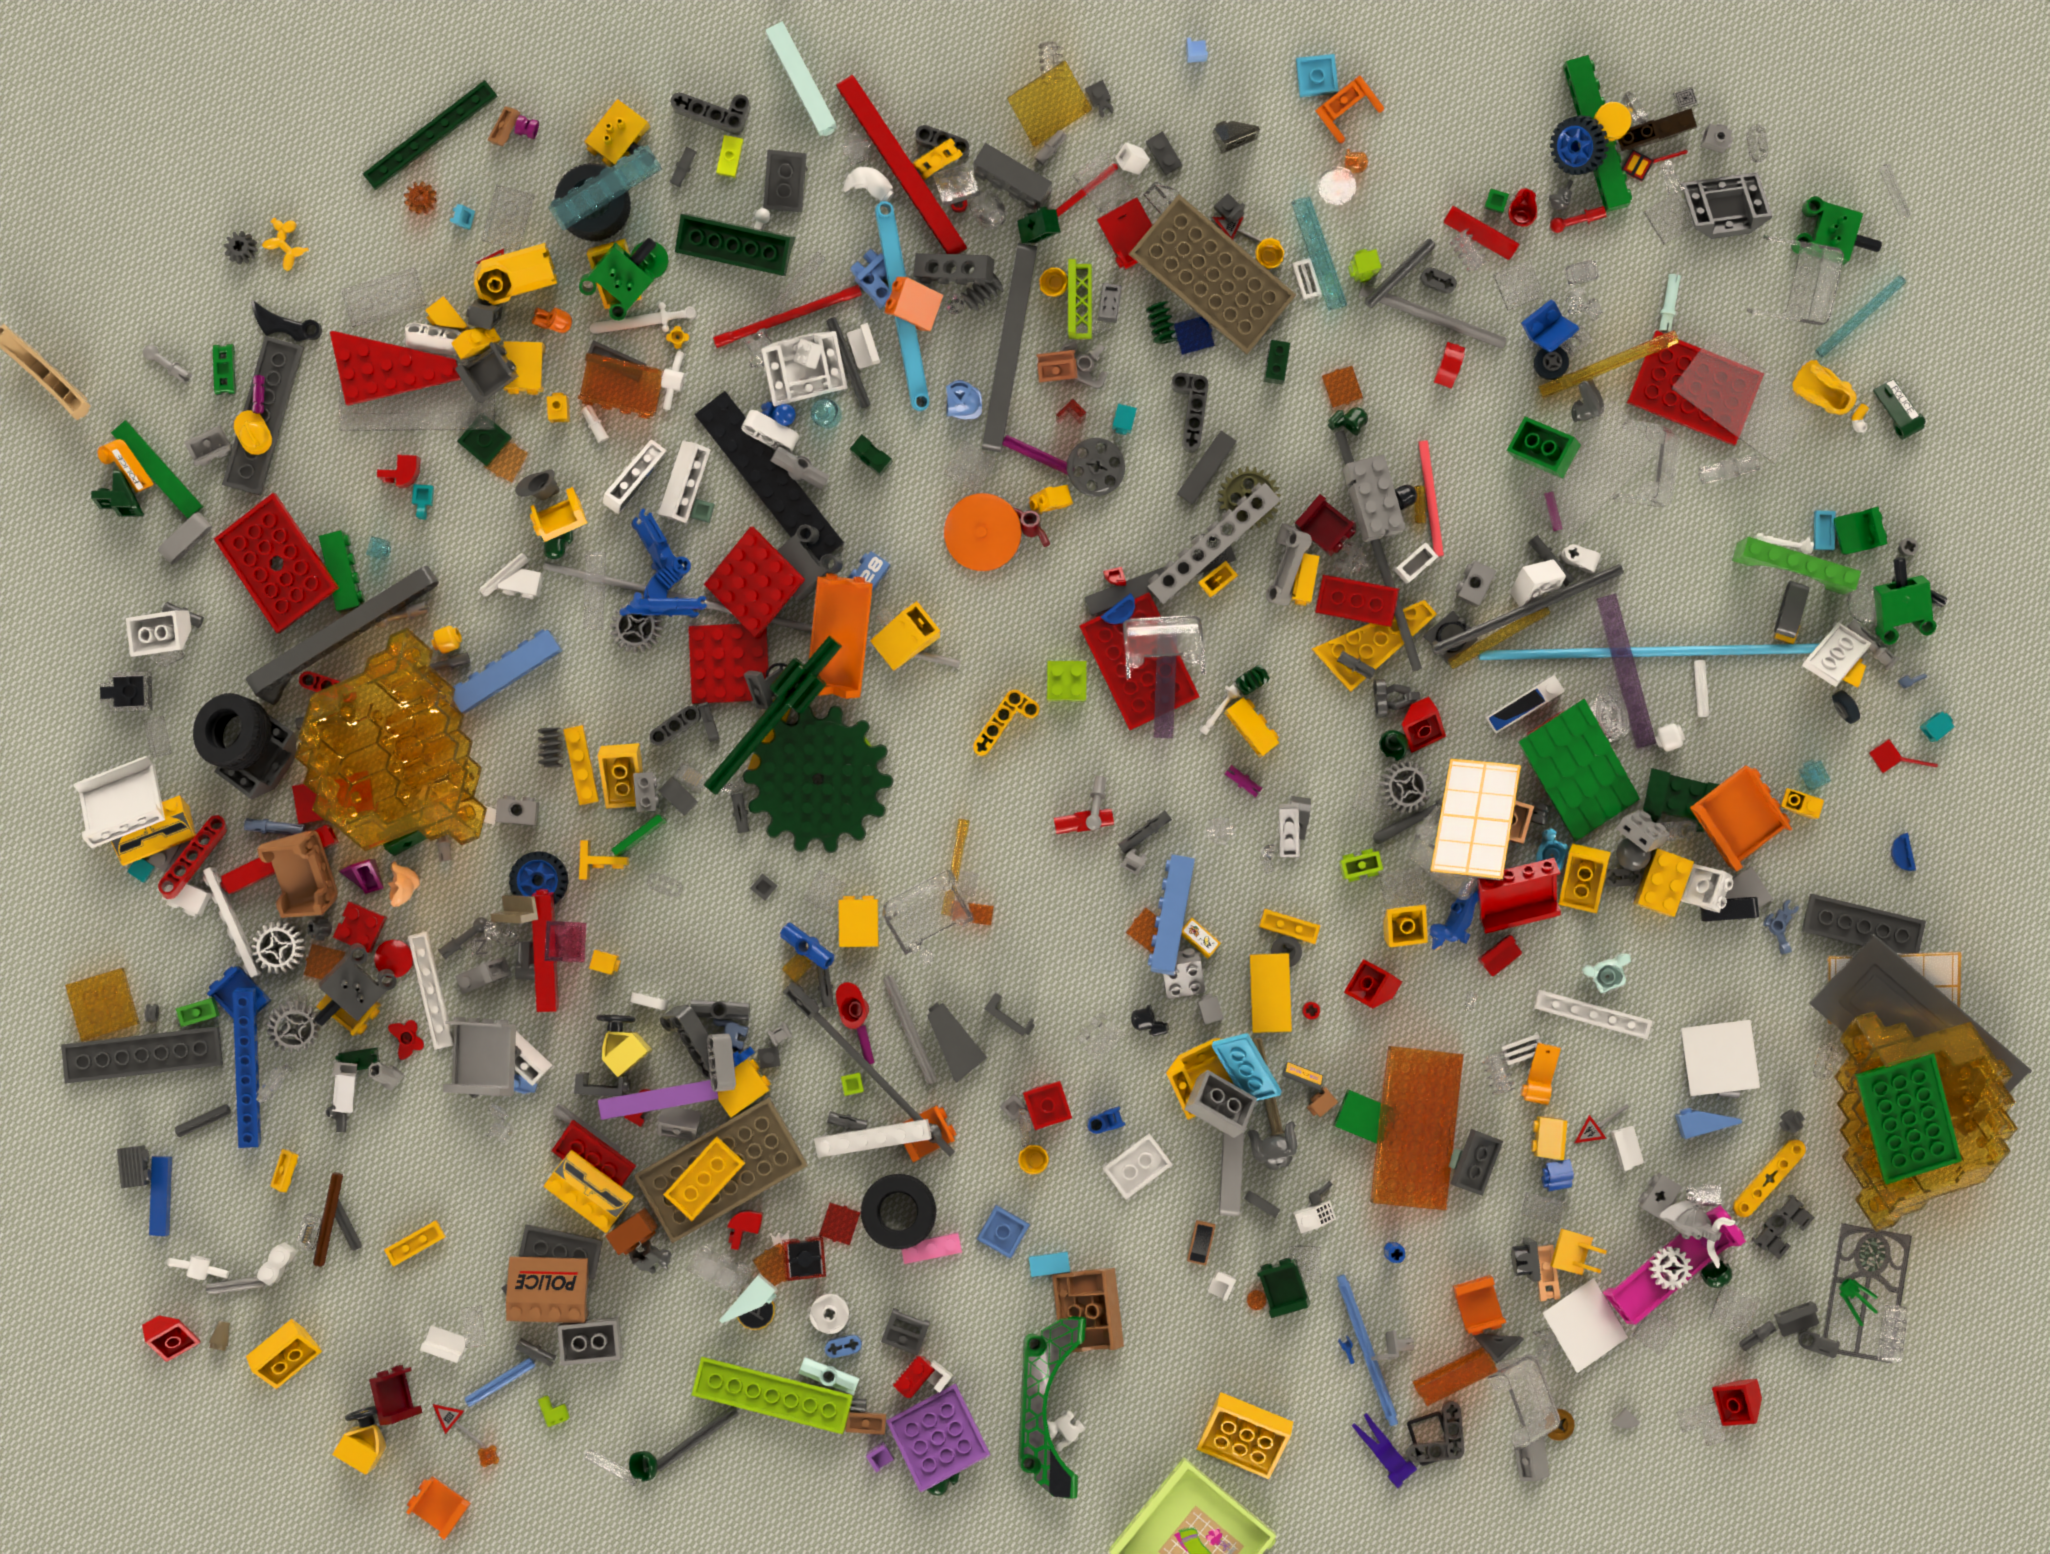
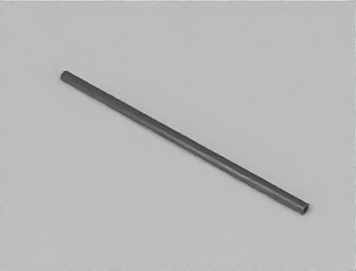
(1385, 571)

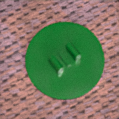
(656, 261)

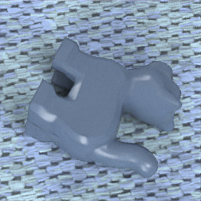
(734, 1031)

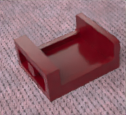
(1326, 525)
(393, 1396)

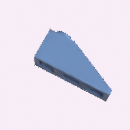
(1695, 1122)

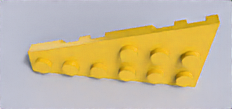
(1371, 644)

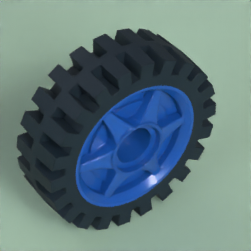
(1592, 142)
(538, 863)

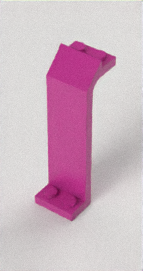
(1638, 1292)

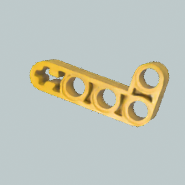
(1002, 724)

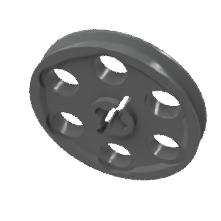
(1088, 471)

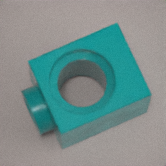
(1124, 419)
(1937, 726)

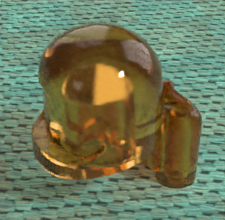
(1355, 161)

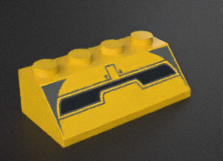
(172, 831)
(588, 1191)

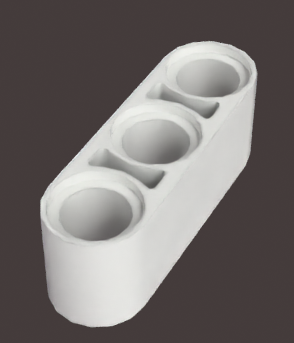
(430, 338)
(769, 431)

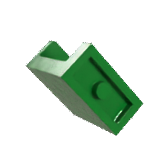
(1359, 1116)

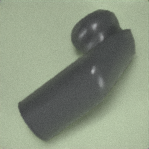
(339, 1117)

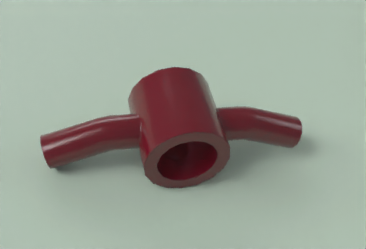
(1034, 529)

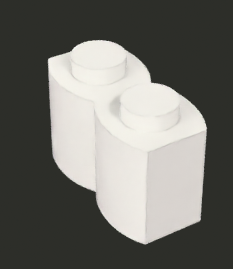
(278, 1258)

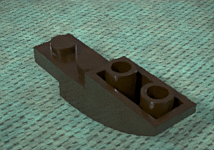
(1658, 130)

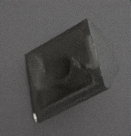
(1234, 134)

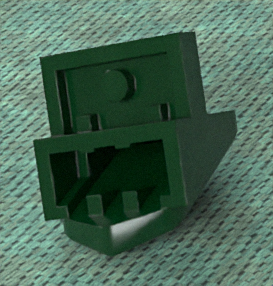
(120, 499)

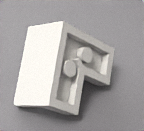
(1536, 580)

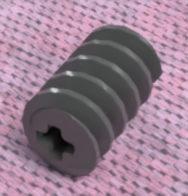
(981, 292)
(550, 747)

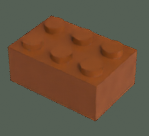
(629, 1233)

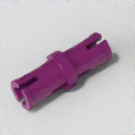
(1243, 781)

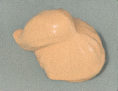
(403, 884)

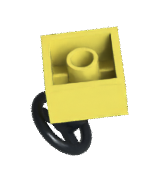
(621, 1048)

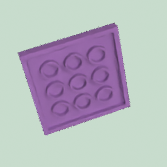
(938, 1438)

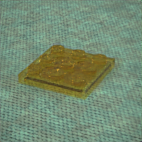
(102, 1004)

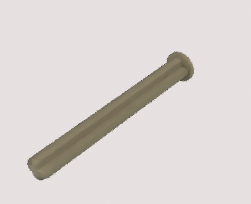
(1270, 1103)

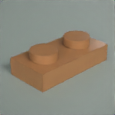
(503, 127)
(866, 1423)

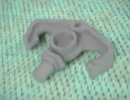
(1085, 364)

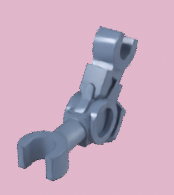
(1778, 925)

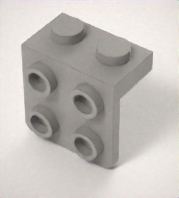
(1187, 977)

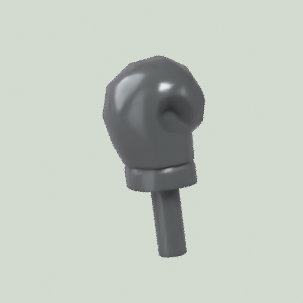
(1562, 198)

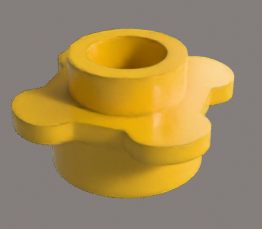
(677, 331)

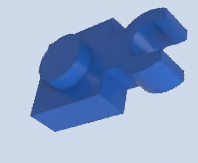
(738, 1058)

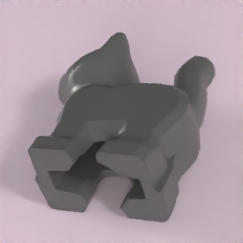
(650, 1256)

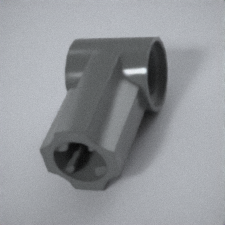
(525, 966)

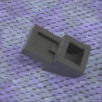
(1304, 813)

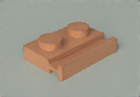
(1057, 366)

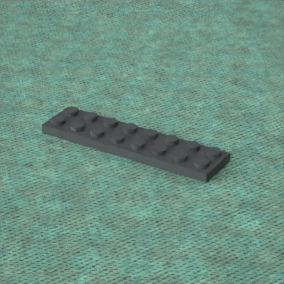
(279, 366)
(142, 1054)

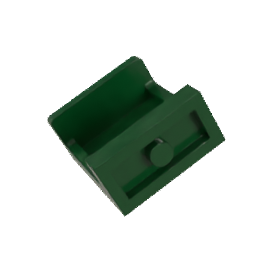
(1284, 1287)

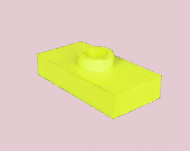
(729, 156)

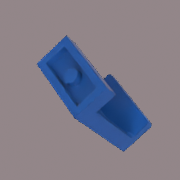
(233, 979)

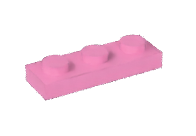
(933, 1248)

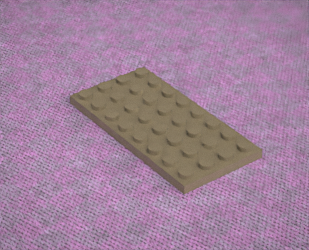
(1212, 274)
(756, 1137)

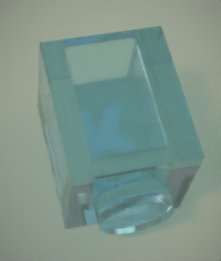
(1814, 774)

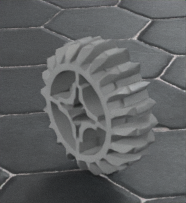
(628, 631)
(1408, 779)
(278, 1036)

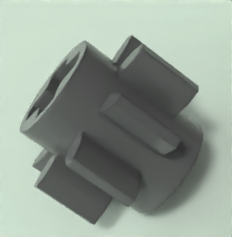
(319, 928)
(1791, 1121)

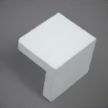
(1132, 158)
(1221, 1285)
(939, 1377)

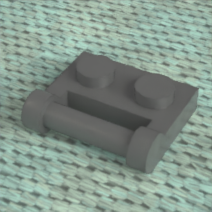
(903, 1338)

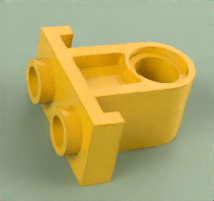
(1050, 499)

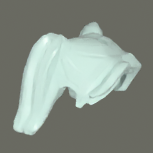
(1610, 967)

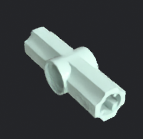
(841, 1381)

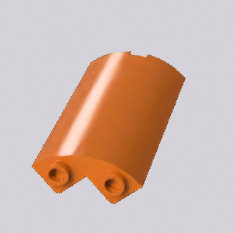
(843, 613)

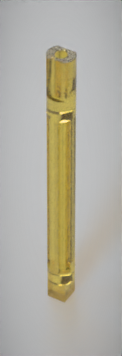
(1608, 364)

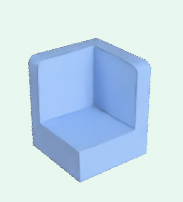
(1196, 51)

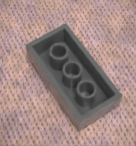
(1012, 177)

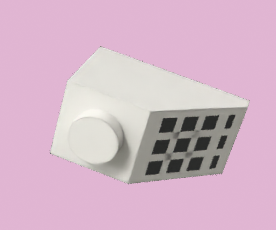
(1314, 1217)

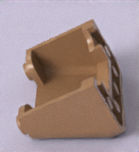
(301, 873)

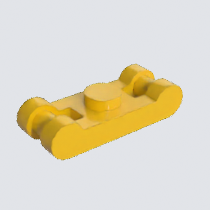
(937, 158)

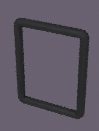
(1420, 1419)

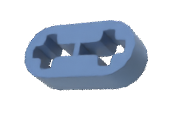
(844, 1350)

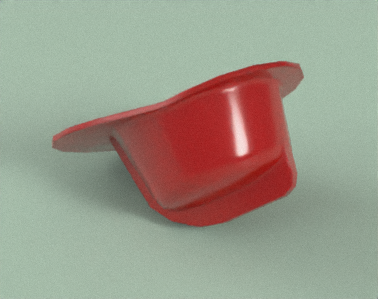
(851, 1005)

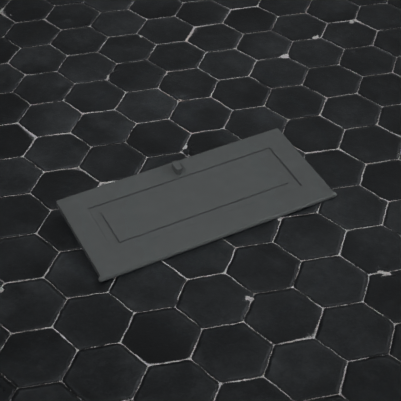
(1897, 993)

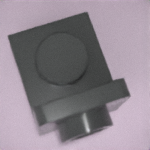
(1229, 208)

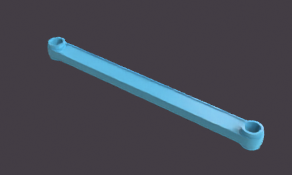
(906, 331)

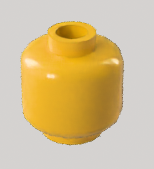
(446, 639)

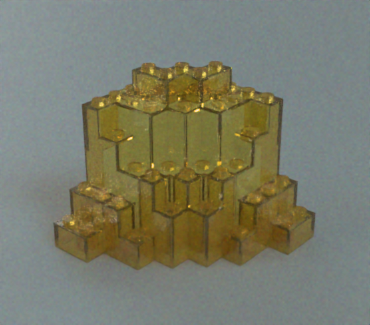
(392, 751)
(1975, 1099)

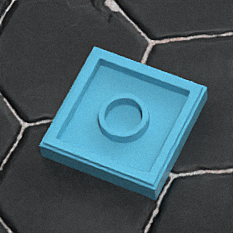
(1317, 75)

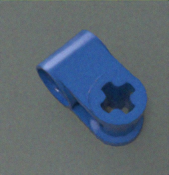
(1107, 1120)

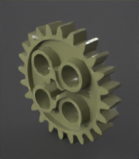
(1236, 487)

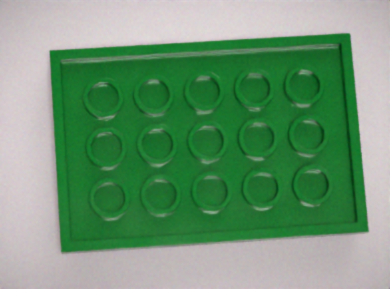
(1908, 1118)

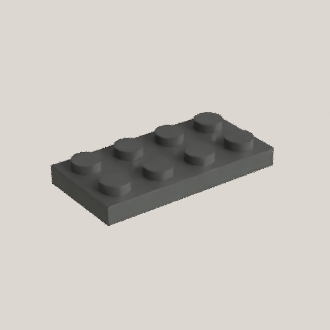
(559, 1244)

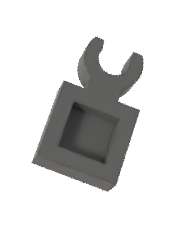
(1099, 96)

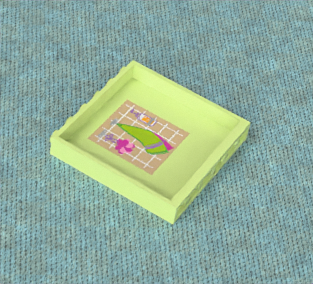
(1193, 1518)

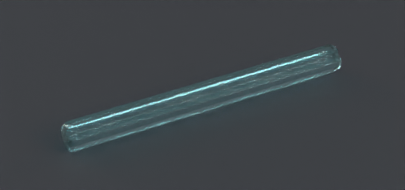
(1860, 316)

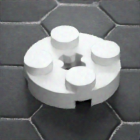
(825, 1324)

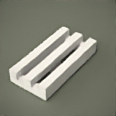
(1295, 267)
(1513, 1044)

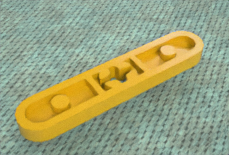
(1783, 1163)

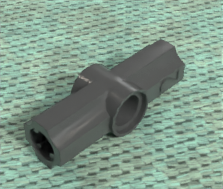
(733, 1010)

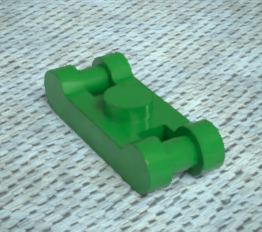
(224, 369)

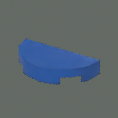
(1121, 611)
(1902, 853)

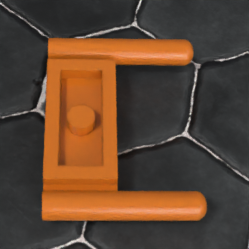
(1343, 101)

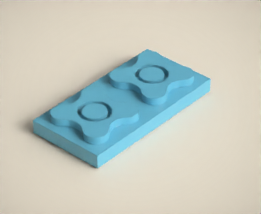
(1246, 1066)

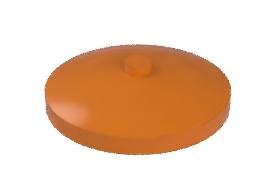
(982, 532)

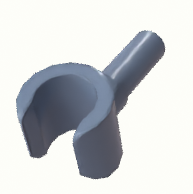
(1906, 681)

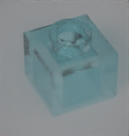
(378, 548)

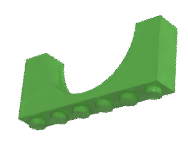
(1761, 553)

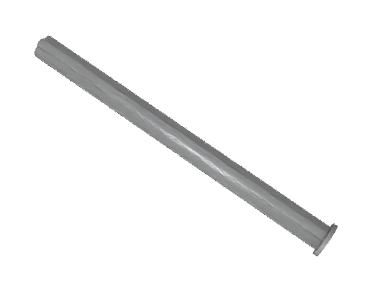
(1437, 318)

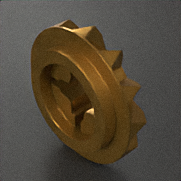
(1568, 1426)

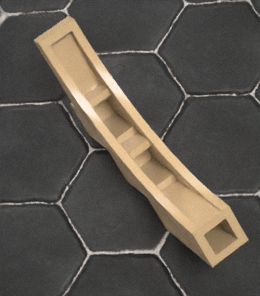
(48, 376)

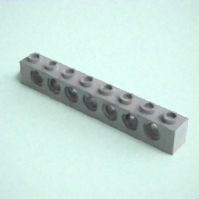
(1268, 499)

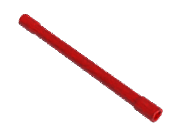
(844, 295)

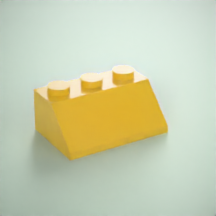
(1252, 726)
(283, 1354)

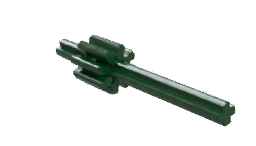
(794, 688)

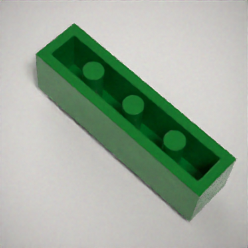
(340, 566)

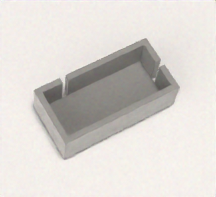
(1374, 498)

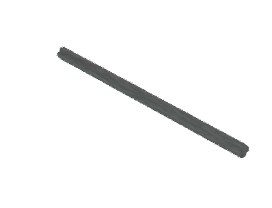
(1527, 609)

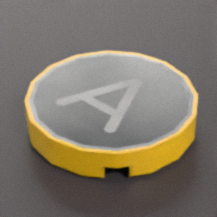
(759, 1317)

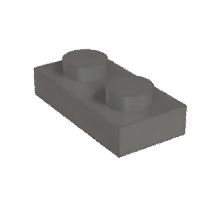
(1163, 153)

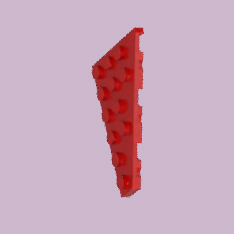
(381, 369)

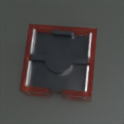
(804, 1258)

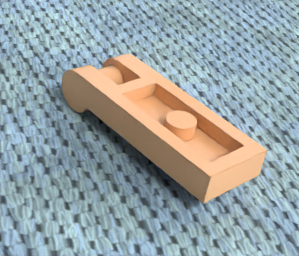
(1548, 1274)

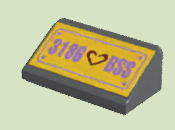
(1303, 1075)

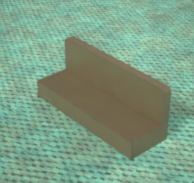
(516, 910)

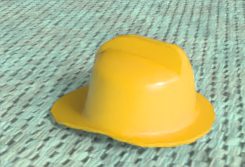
(252, 432)

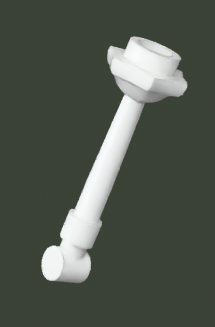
(1806, 546)
(1232, 693)

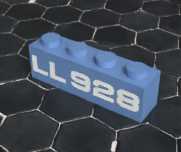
(871, 568)

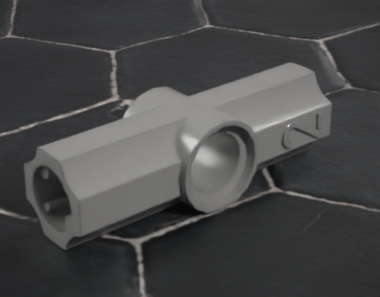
(799, 468)

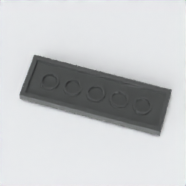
(1857, 923)

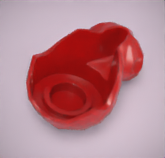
(1523, 208)

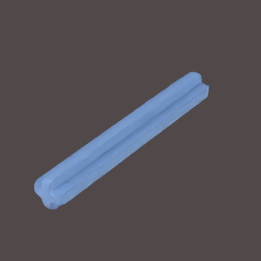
(499, 1382)

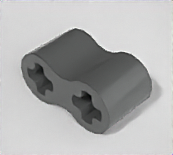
(678, 796)

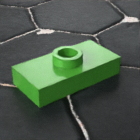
(197, 1012)

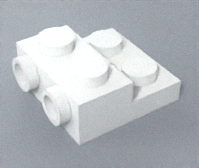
(1707, 888)

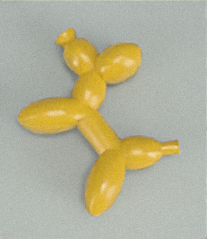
(274, 243)

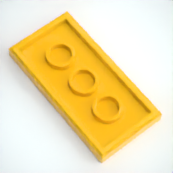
(1270, 992)
(704, 1178)

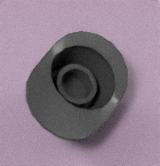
(539, 485)

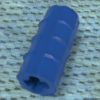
(1398, 1256)

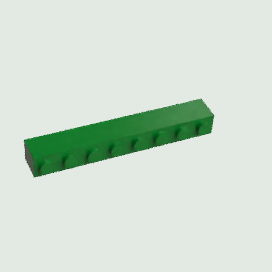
(1587, 102)

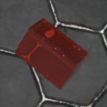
(1074, 409)

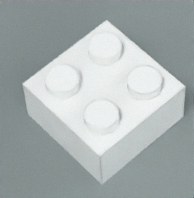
(808, 353)

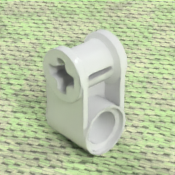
(1584, 558)

